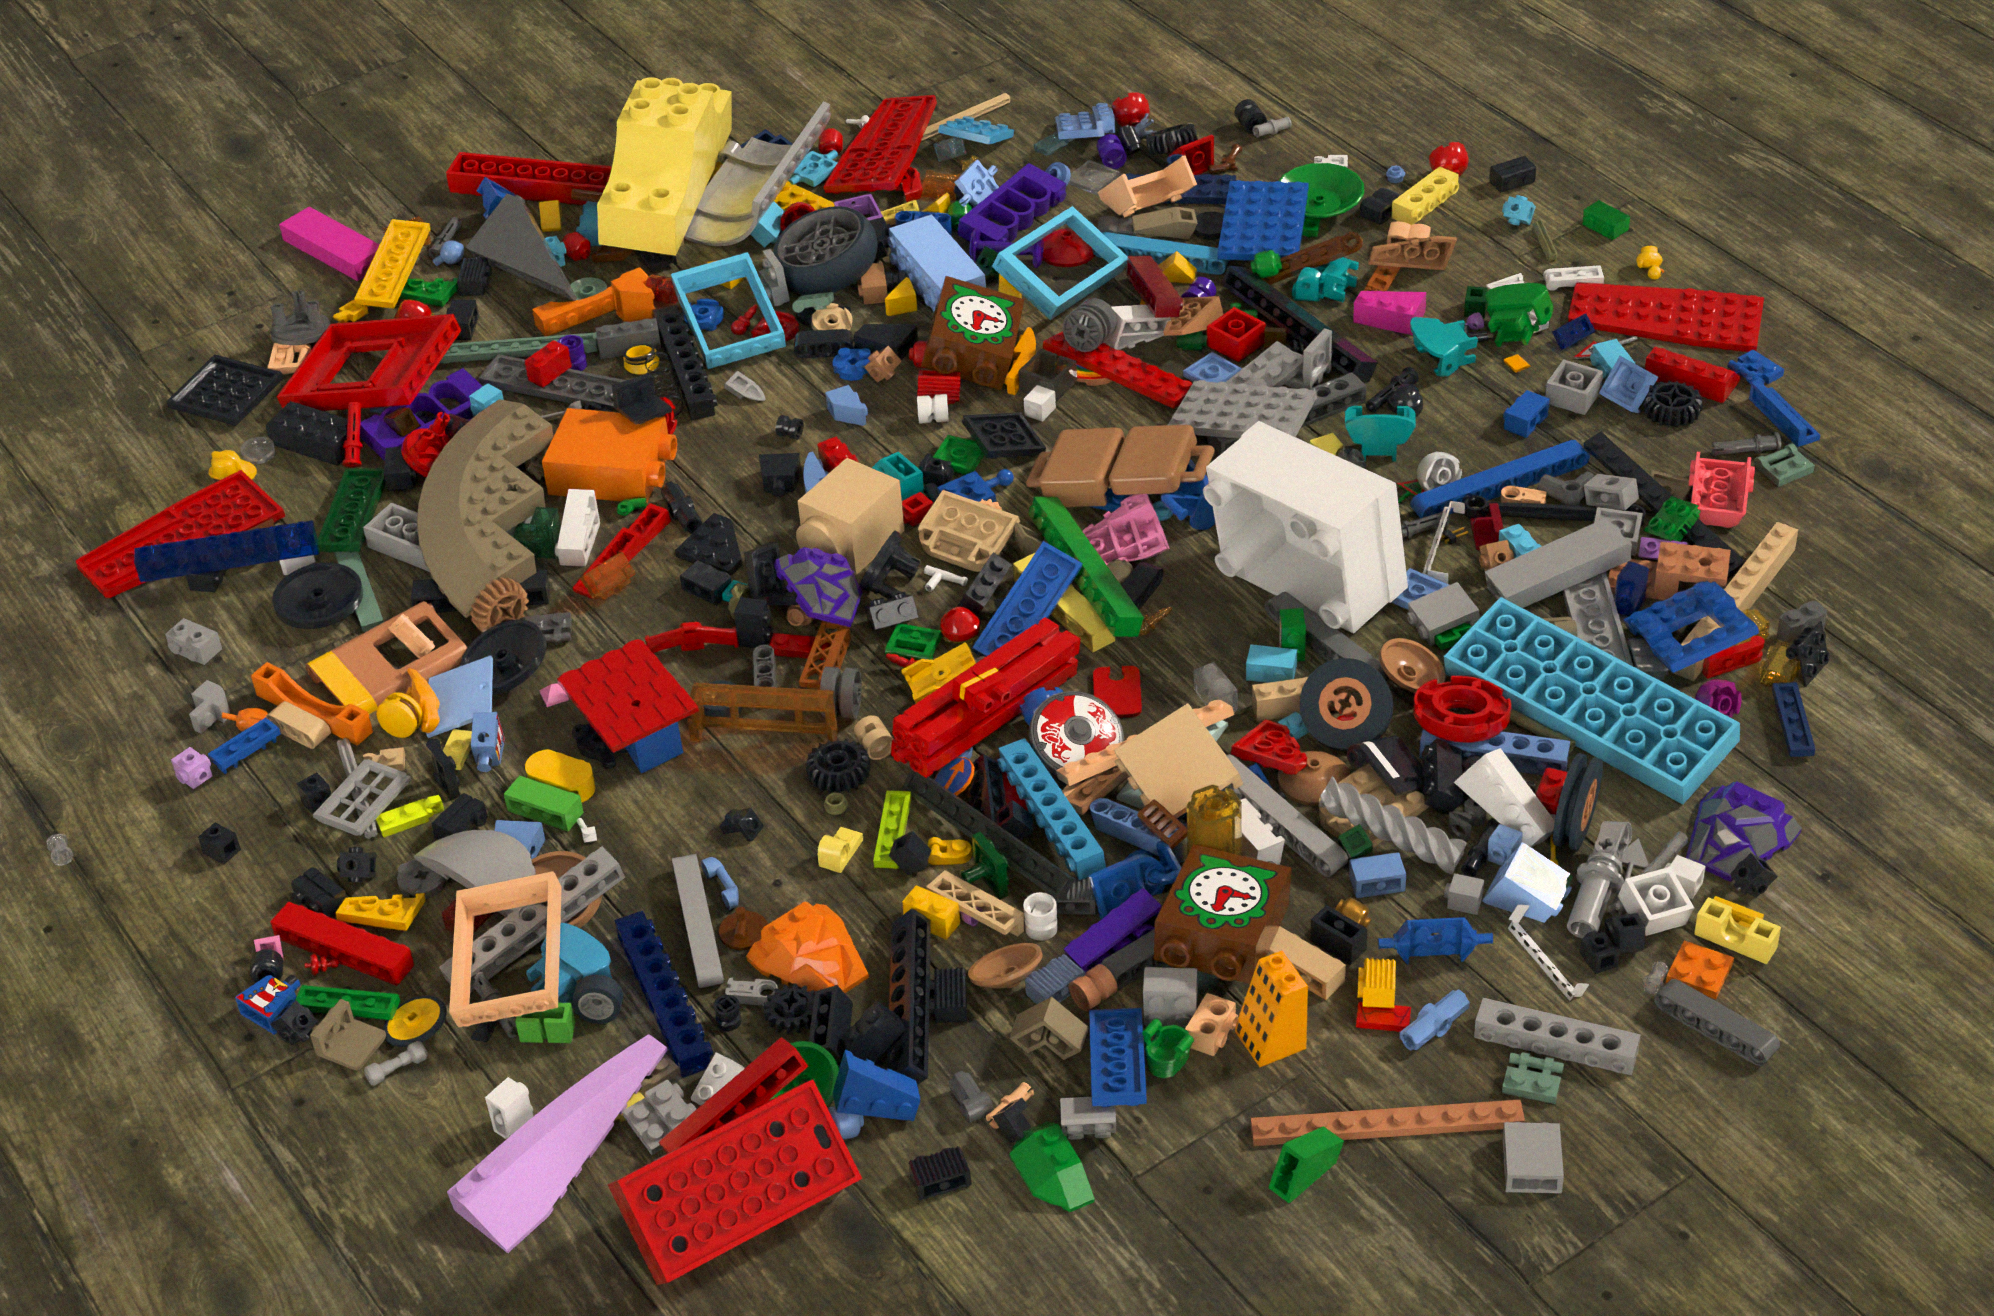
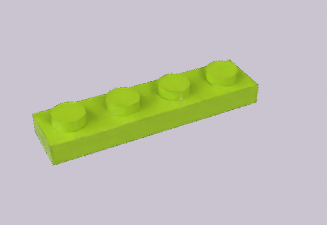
(892, 826)

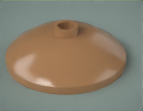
(1410, 664)
(1312, 780)
(1006, 966)

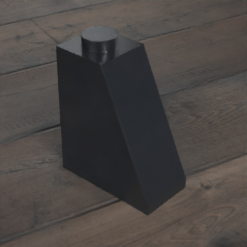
(878, 336)

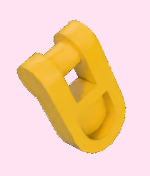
(955, 851)

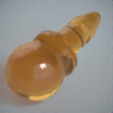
(1148, 622)

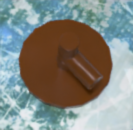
(741, 929)

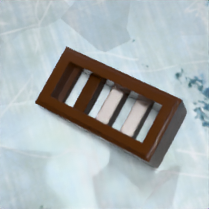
(1152, 814)

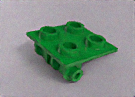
(1671, 518)

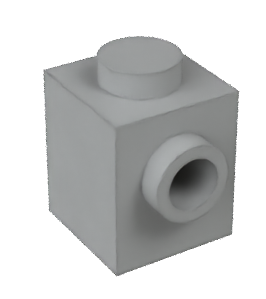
(1464, 894)

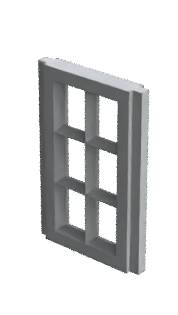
(324, 812)

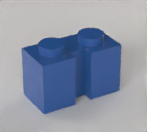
(1526, 413)

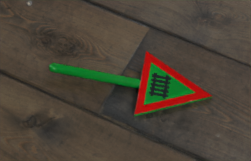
(1412, 488)

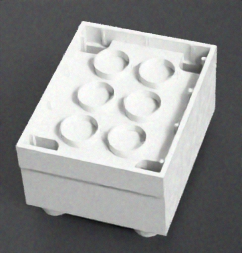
(1307, 526)

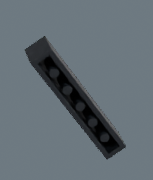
(427, 590)

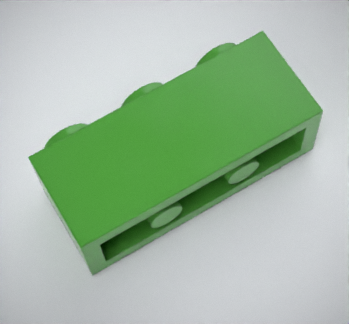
(543, 803)

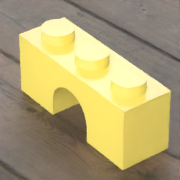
(1717, 925)

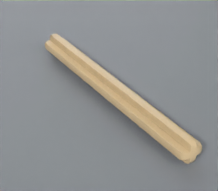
(974, 112)

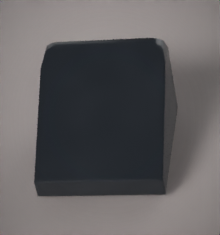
(484, 1031)

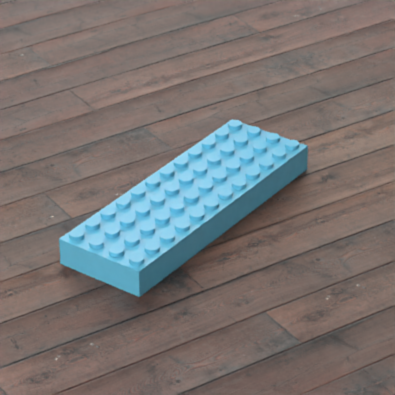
(1596, 700)

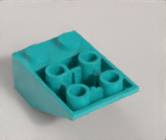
(902, 469)

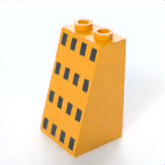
(1274, 1011)

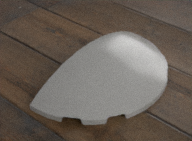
(478, 859)

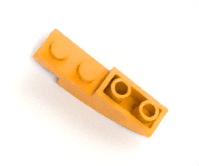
(1022, 354)

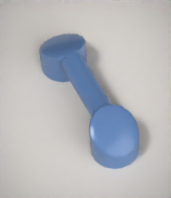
(713, 867)

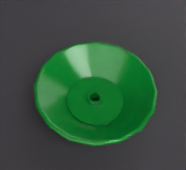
(1331, 188)

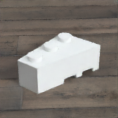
(1135, 325)
(578, 528)

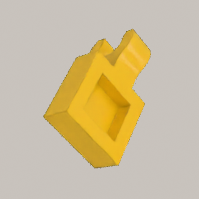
(350, 311)

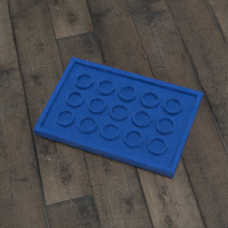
(1262, 219)

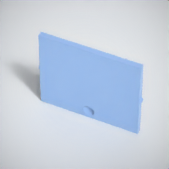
(462, 693)

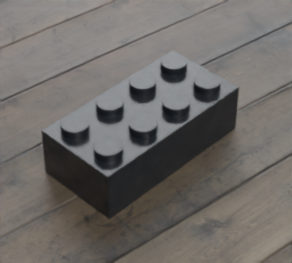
(310, 432)

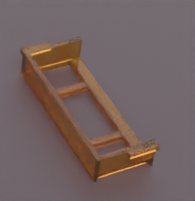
(762, 697)

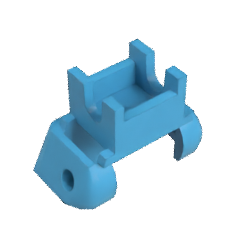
(579, 957)

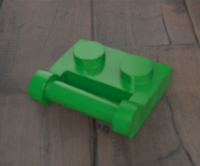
(914, 638)

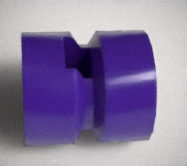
(1111, 151)
(1200, 288)
(576, 351)

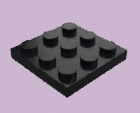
(1003, 435)

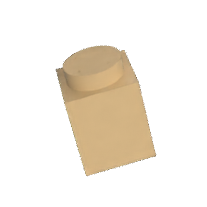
(851, 513)

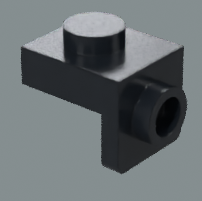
(742, 821)

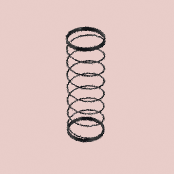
(669, 365)

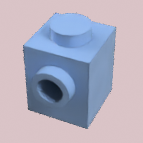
(1503, 844)

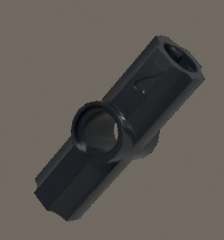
(681, 507)

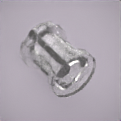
(61, 847)

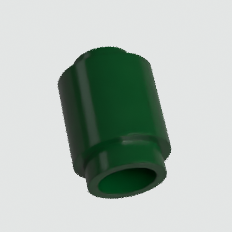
(1191, 341)

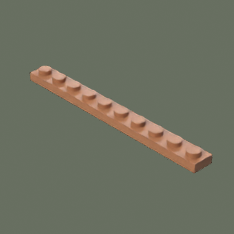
(1389, 1121)

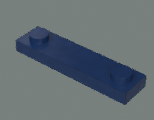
(1793, 719)

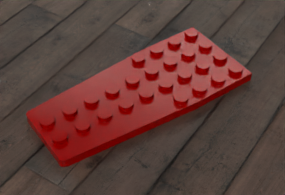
(883, 146)
(1672, 314)
(219, 509)

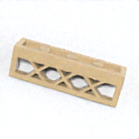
(994, 911)

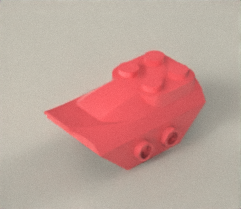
(1721, 489)

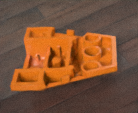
(809, 950)

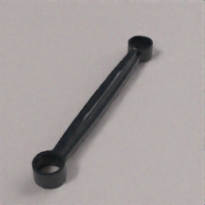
(1538, 511)

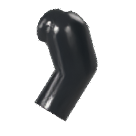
(1482, 336)

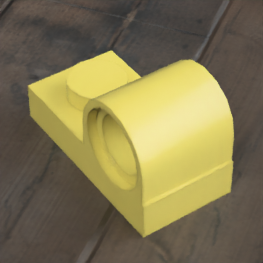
(837, 850)

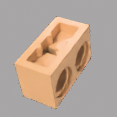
(1212, 1023)

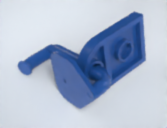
(1191, 501)
(1139, 870)

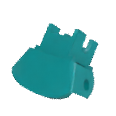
(1325, 280)
(1443, 341)
(1380, 433)

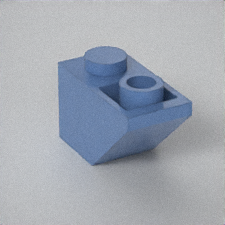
(846, 406)

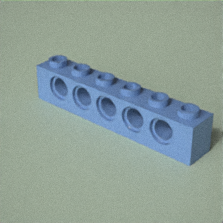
(1525, 752)

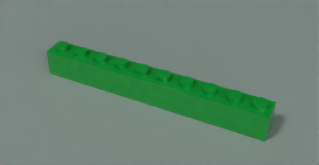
(1094, 577)

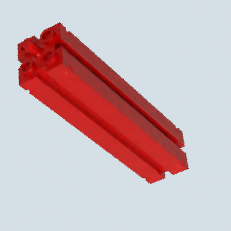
(943, 729)

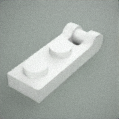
(1570, 276)

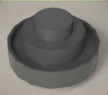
(1353, 456)

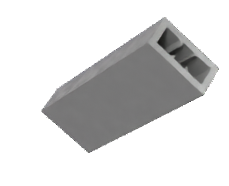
(1560, 564)

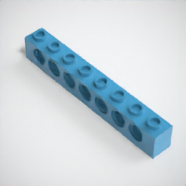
(1051, 809)

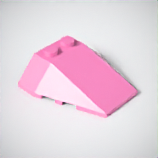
(1129, 532)

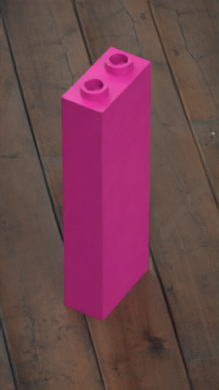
(330, 242)

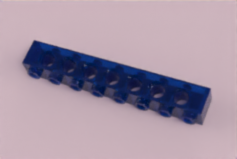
(226, 551)
(663, 994)

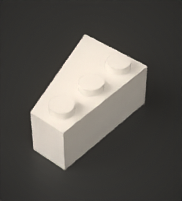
(1257, 838)

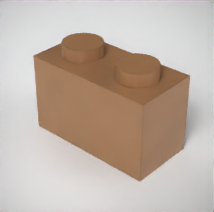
(873, 285)

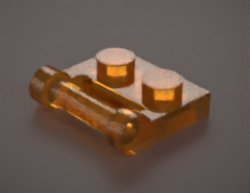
(936, 189)

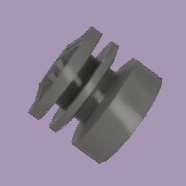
(1089, 325)

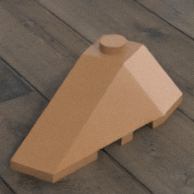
(1418, 253)
(1195, 315)

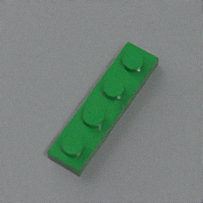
(362, 1003)

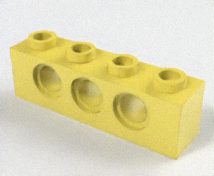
(1425, 196)

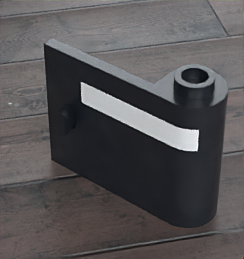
(1391, 762)

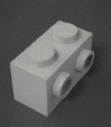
(193, 641)

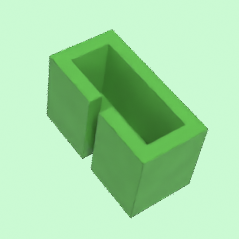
(553, 1024)

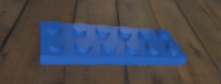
(1030, 598)
(1117, 1057)

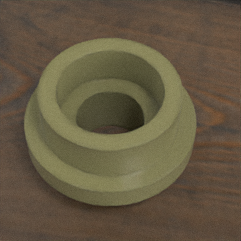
(835, 803)

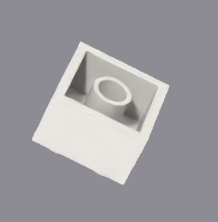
(1657, 900)

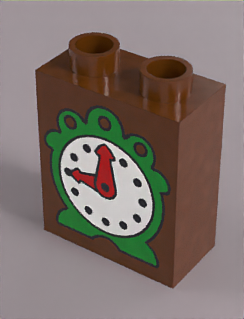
(973, 332)
(1222, 913)

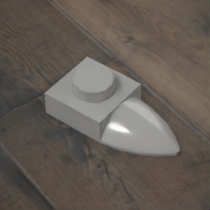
(744, 387)

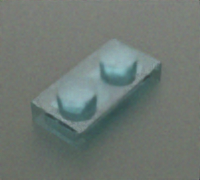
(1050, 144)

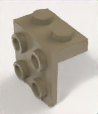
(345, 1038)

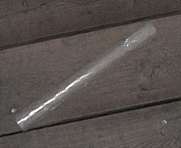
(1670, 850)

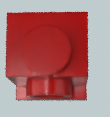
(915, 508)

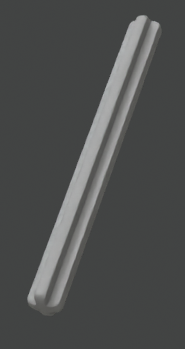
(349, 766)

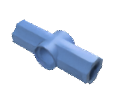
(1434, 1020)

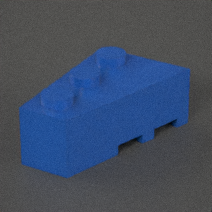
(873, 1091)

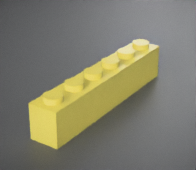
(1075, 614)

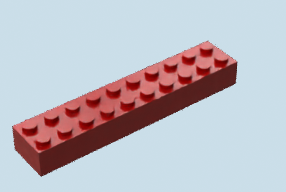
(526, 177)

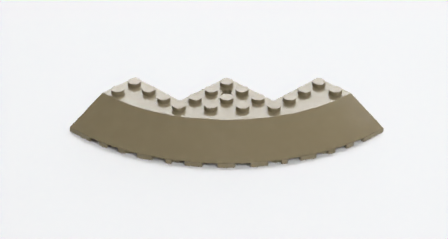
(477, 497)

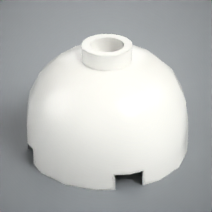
(1437, 470)

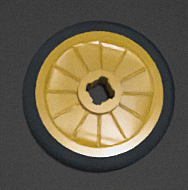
(415, 1020)

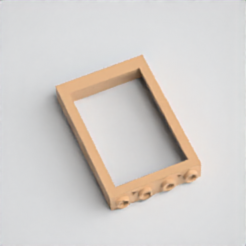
(492, 899)

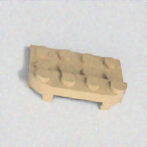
(964, 531)
(1368, 782)

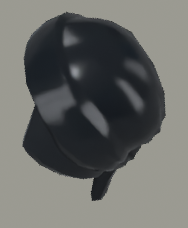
(1406, 395)

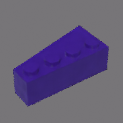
(1115, 931)

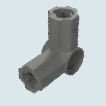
(1566, 492)

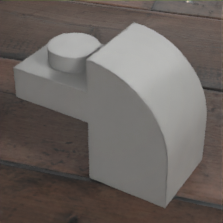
(209, 704)

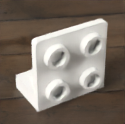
(716, 1076)

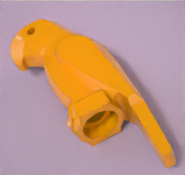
(427, 700)

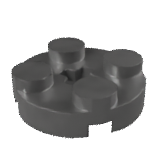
(411, 883)

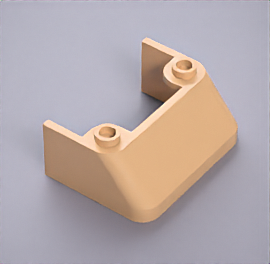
(1131, 195)

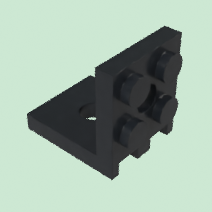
(766, 584)

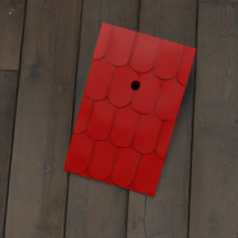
(631, 703)

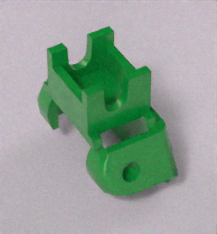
(1509, 310)

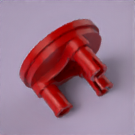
(425, 444)

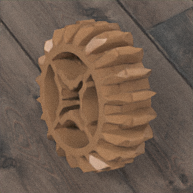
(498, 603)

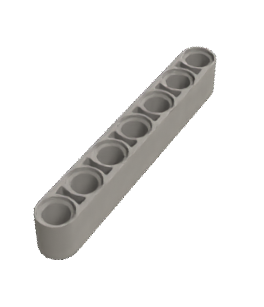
(1289, 823)
(697, 921)

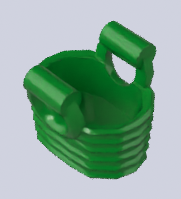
(1168, 1049)

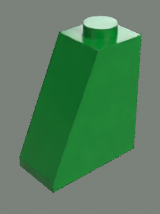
(1304, 1162)

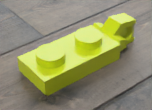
(409, 815)

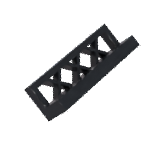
(991, 787)

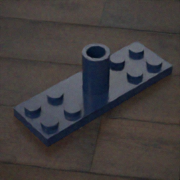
(1209, 188)

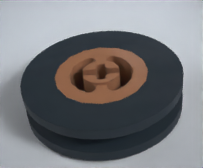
(1321, 690)
(1577, 801)

